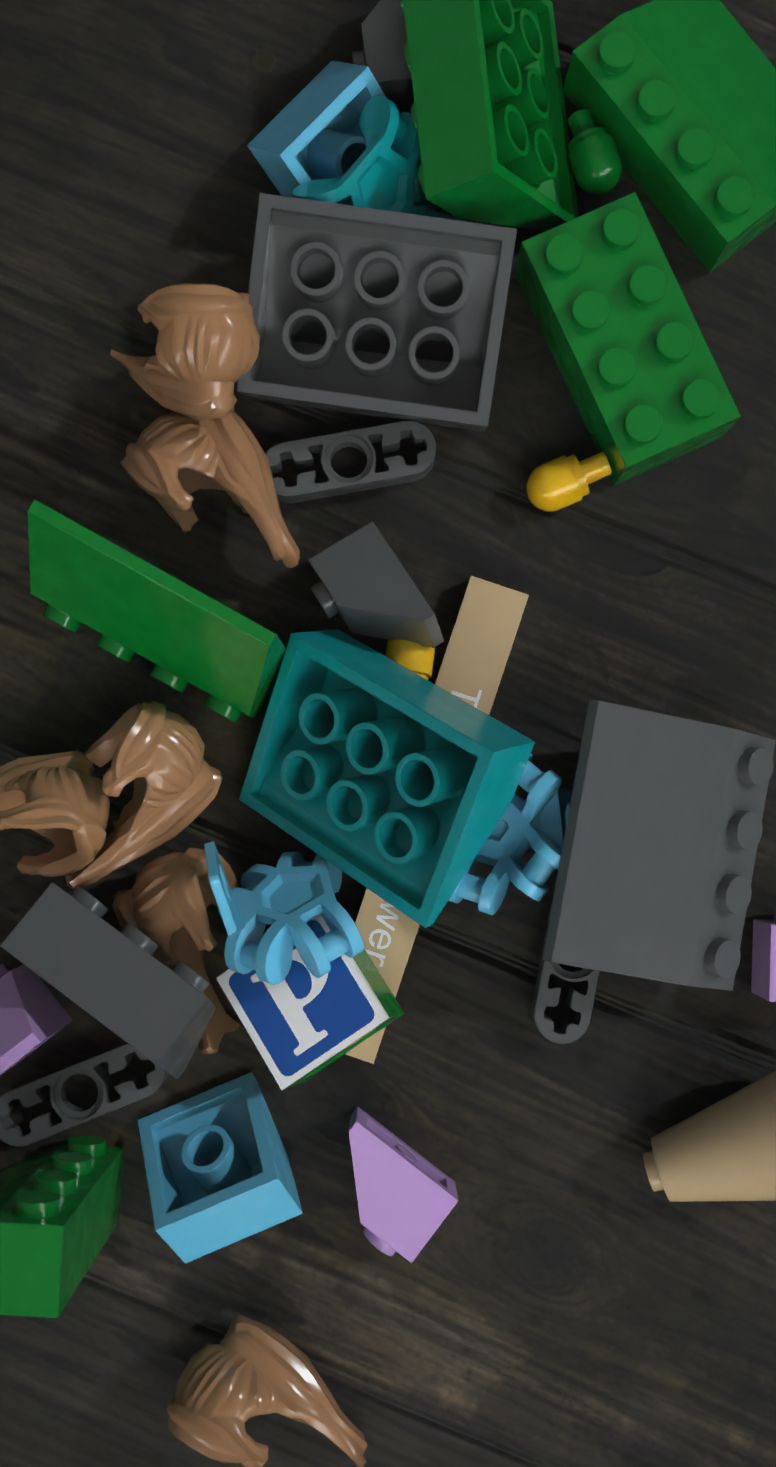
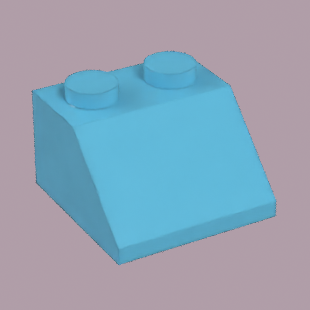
(318, 129)
(216, 1169)

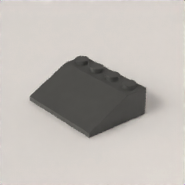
(377, 311)
(659, 847)

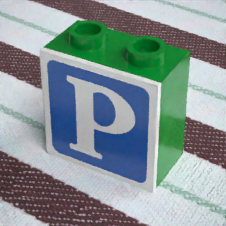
(311, 1019)

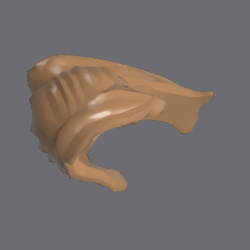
(200, 349)
(222, 453)
(169, 785)
(61, 803)
(171, 910)
(251, 1376)

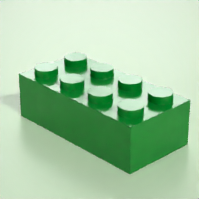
(624, 338)

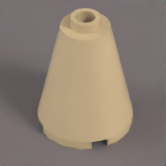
(721, 1150)

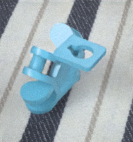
(523, 826)
(287, 901)

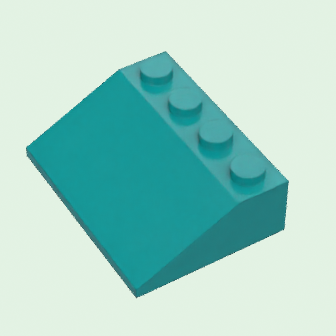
(381, 770)

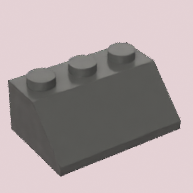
(114, 976)

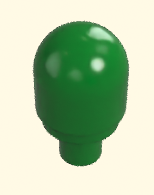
(593, 155)

